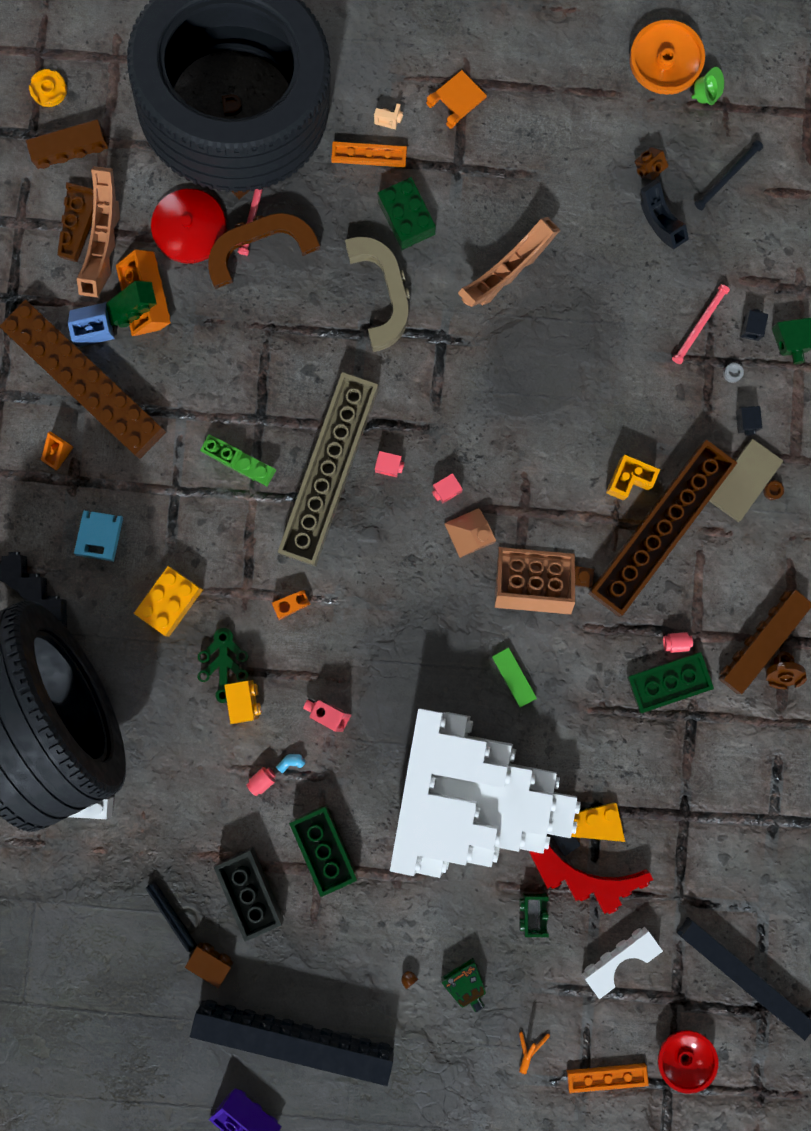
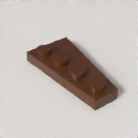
(75, 221)

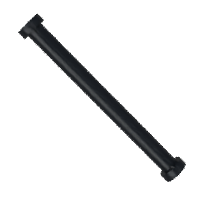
(756, 146)

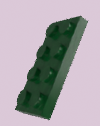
(670, 682)

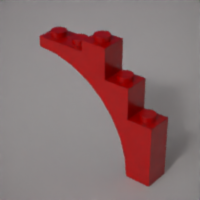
(581, 884)

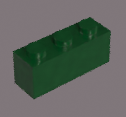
(131, 303)

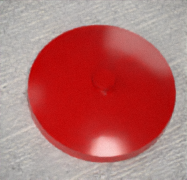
(187, 225)

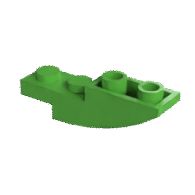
(238, 460)

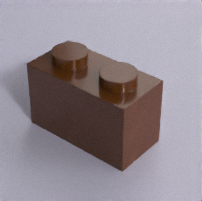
(209, 964)

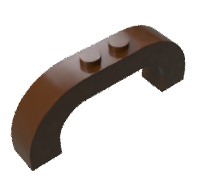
(254, 231)

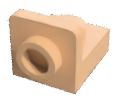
(387, 118)

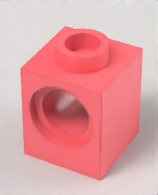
(389, 464)
(446, 488)

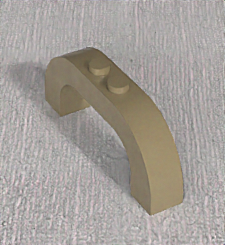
(372, 250)

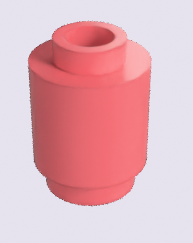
(677, 642)
(261, 781)

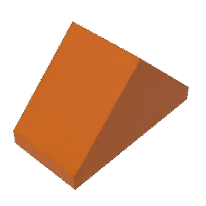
(55, 451)

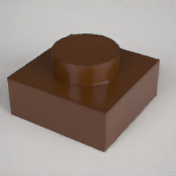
(584, 577)

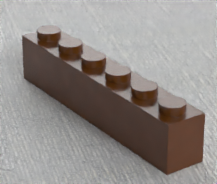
(765, 641)

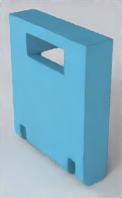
(98, 531)

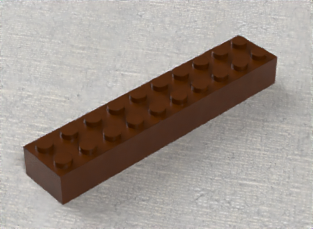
(82, 379)
(662, 528)

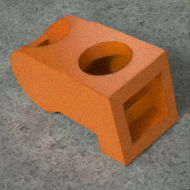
(290, 604)

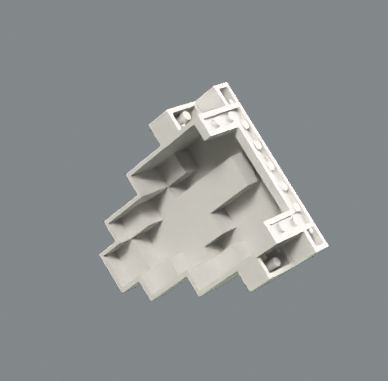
(471, 801)

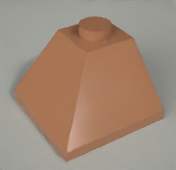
(470, 532)

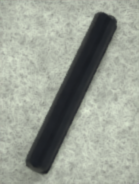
(171, 916)

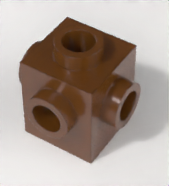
(651, 163)

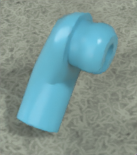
(291, 760)

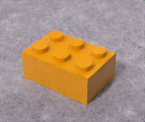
(168, 601)

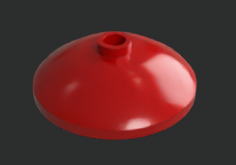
(696, 1070)

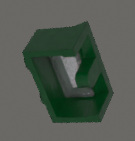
(534, 915)

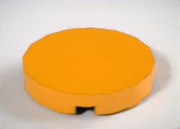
(48, 88)

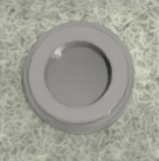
(733, 372)

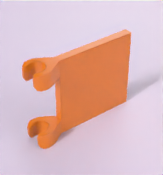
(459, 95)

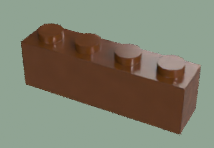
(67, 144)

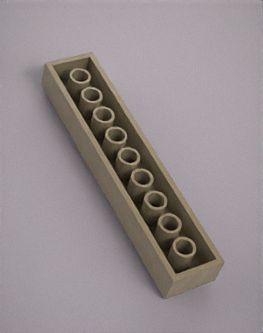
(328, 469)

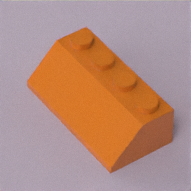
(143, 266)

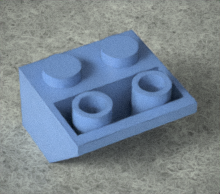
(90, 325)

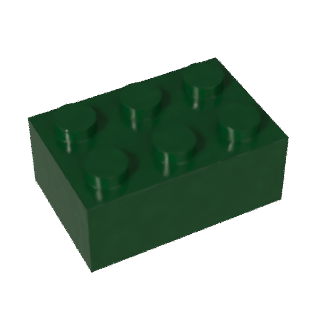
(406, 213)

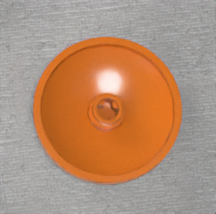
(667, 57)

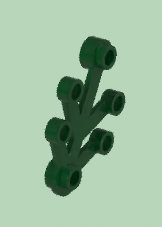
(223, 661)

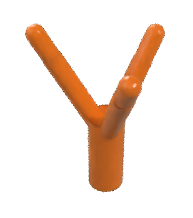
(528, 1055)

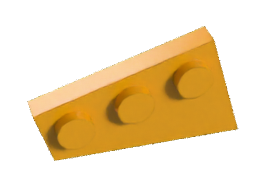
(599, 823)

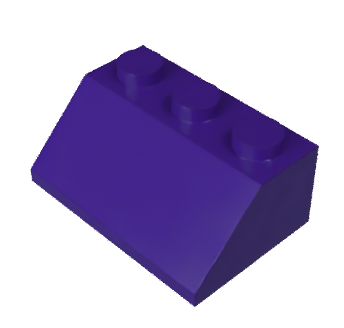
(241, 1114)

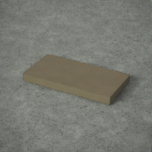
(746, 480)

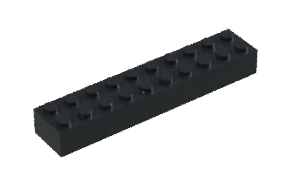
(293, 1042)

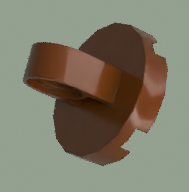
(785, 673)

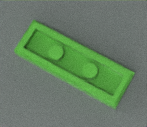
(514, 677)

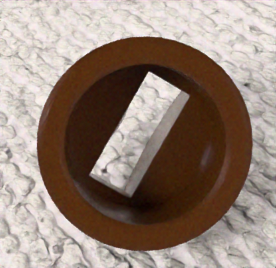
(408, 979)

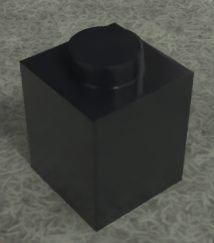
(754, 325)
(749, 420)

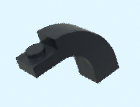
(663, 222)

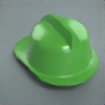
(709, 87)

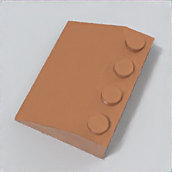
(535, 581)

